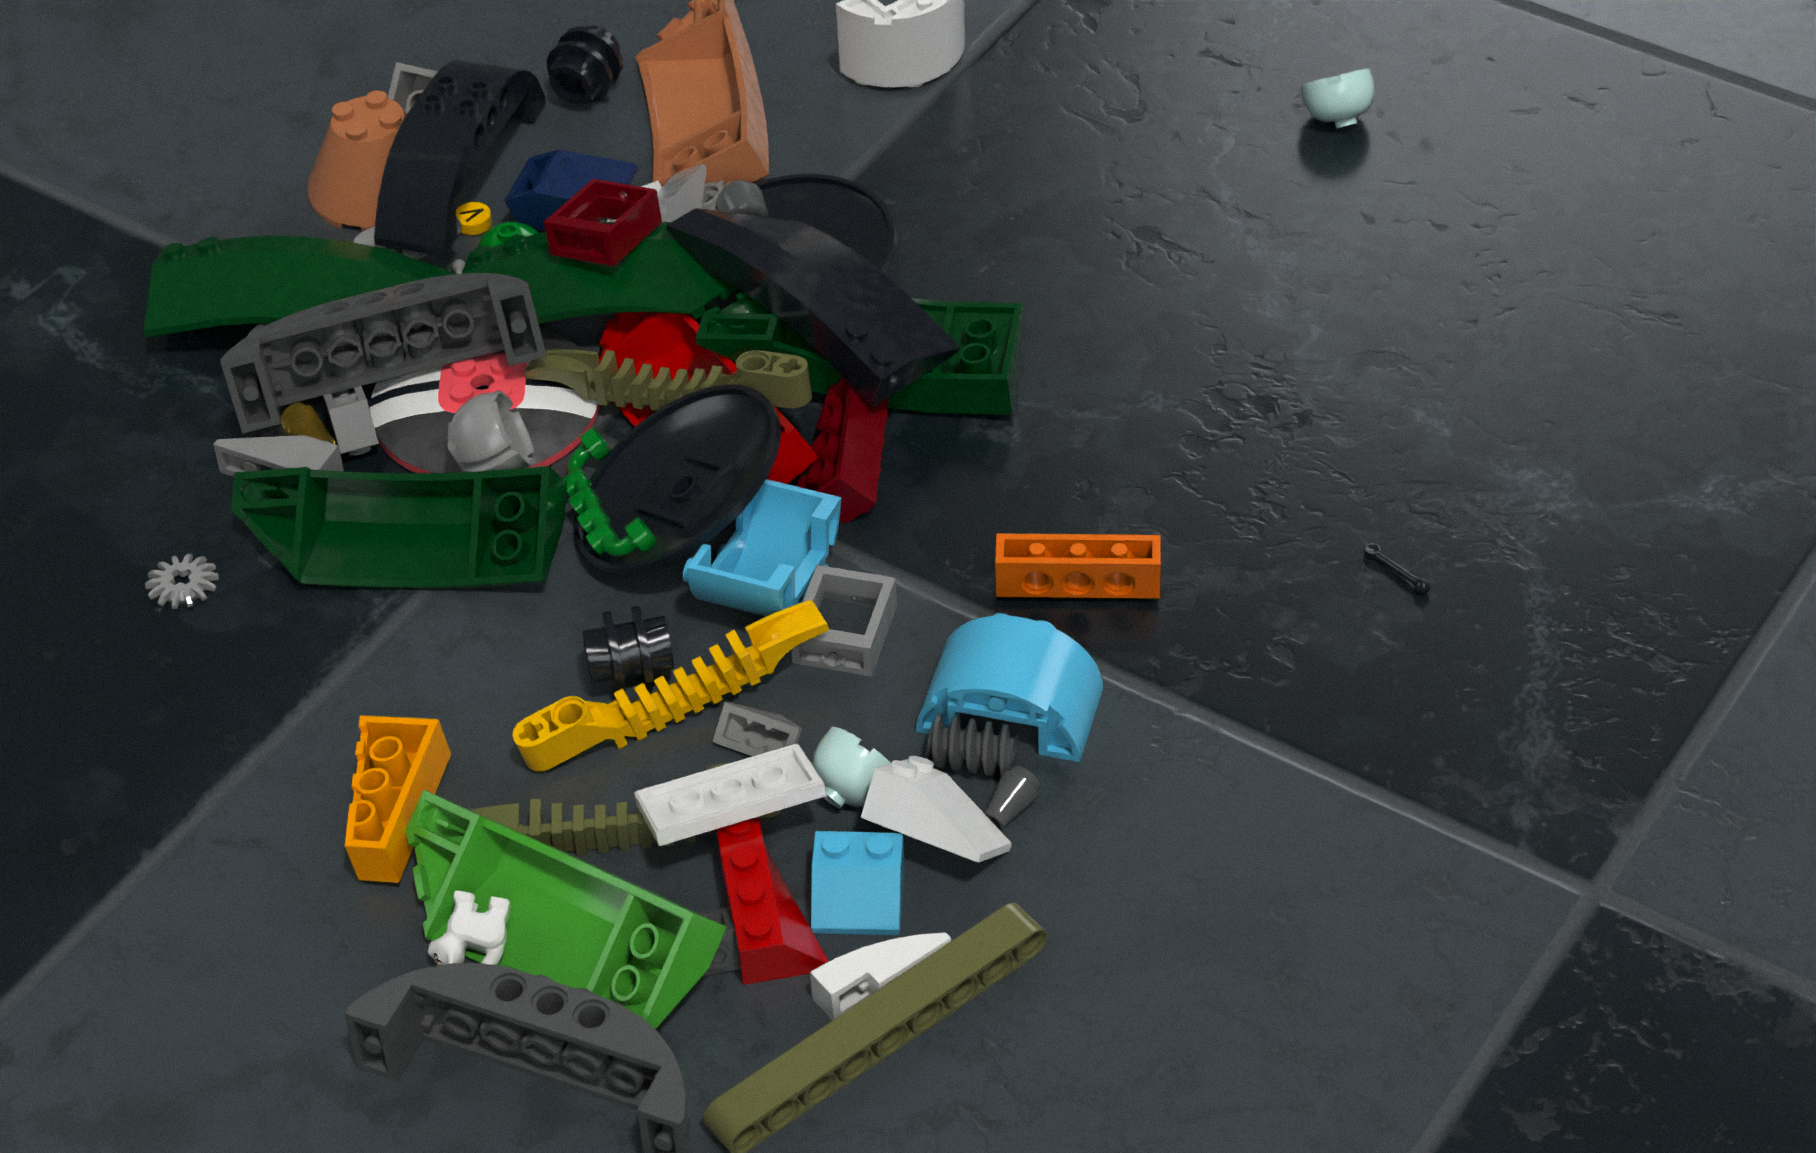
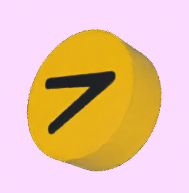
(474, 218)

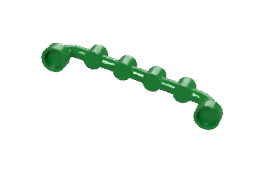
(587, 504)

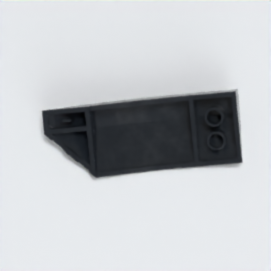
(822, 292)

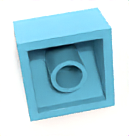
(857, 883)

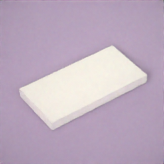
(729, 794)

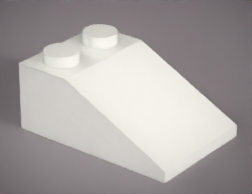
(931, 808)

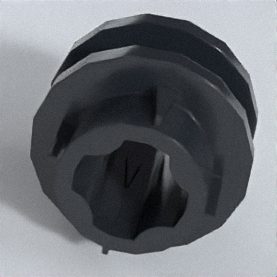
(584, 64)
(628, 649)

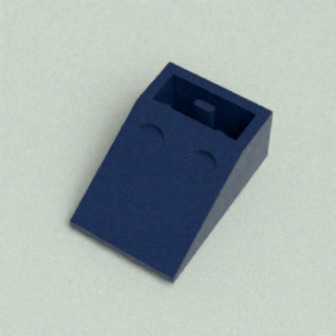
(554, 178)

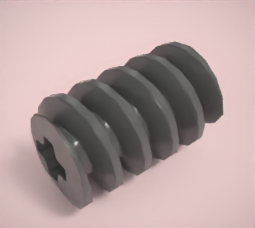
(971, 746)

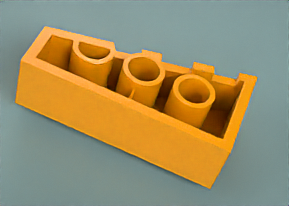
(393, 768)

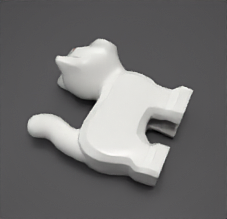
(473, 930)

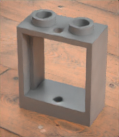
(855, 651)

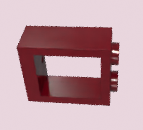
(577, 235)

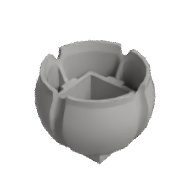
(489, 435)

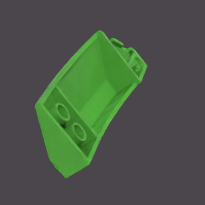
(564, 912)

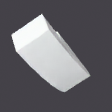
(862, 972)

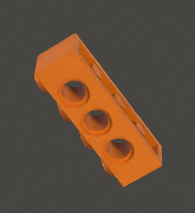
(1078, 565)

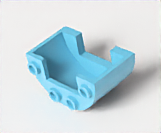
(770, 553)
(1018, 675)

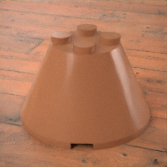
(353, 159)

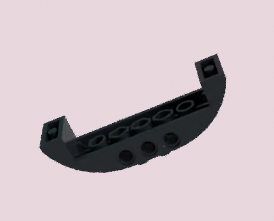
(441, 148)

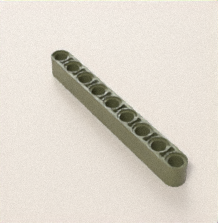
(874, 1029)

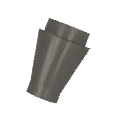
(1012, 795)

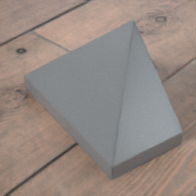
(754, 730)

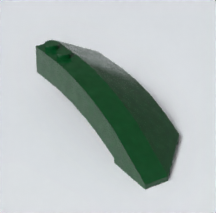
(973, 381)

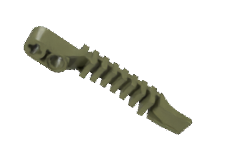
(778, 376)
(583, 833)

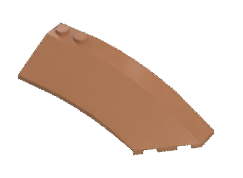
(705, 97)

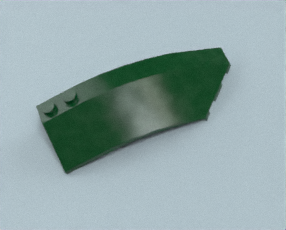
(265, 279)
(648, 279)
(406, 525)

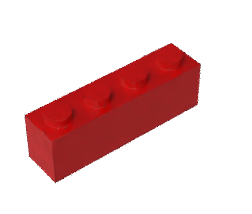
(767, 921)

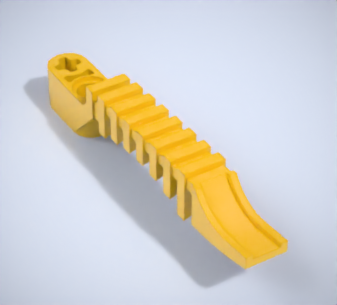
(577, 725)

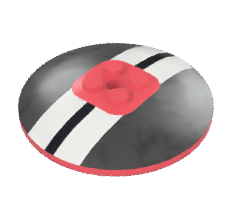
(415, 408)

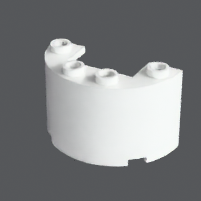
(899, 41)

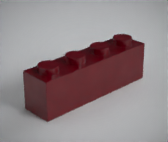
(848, 450)

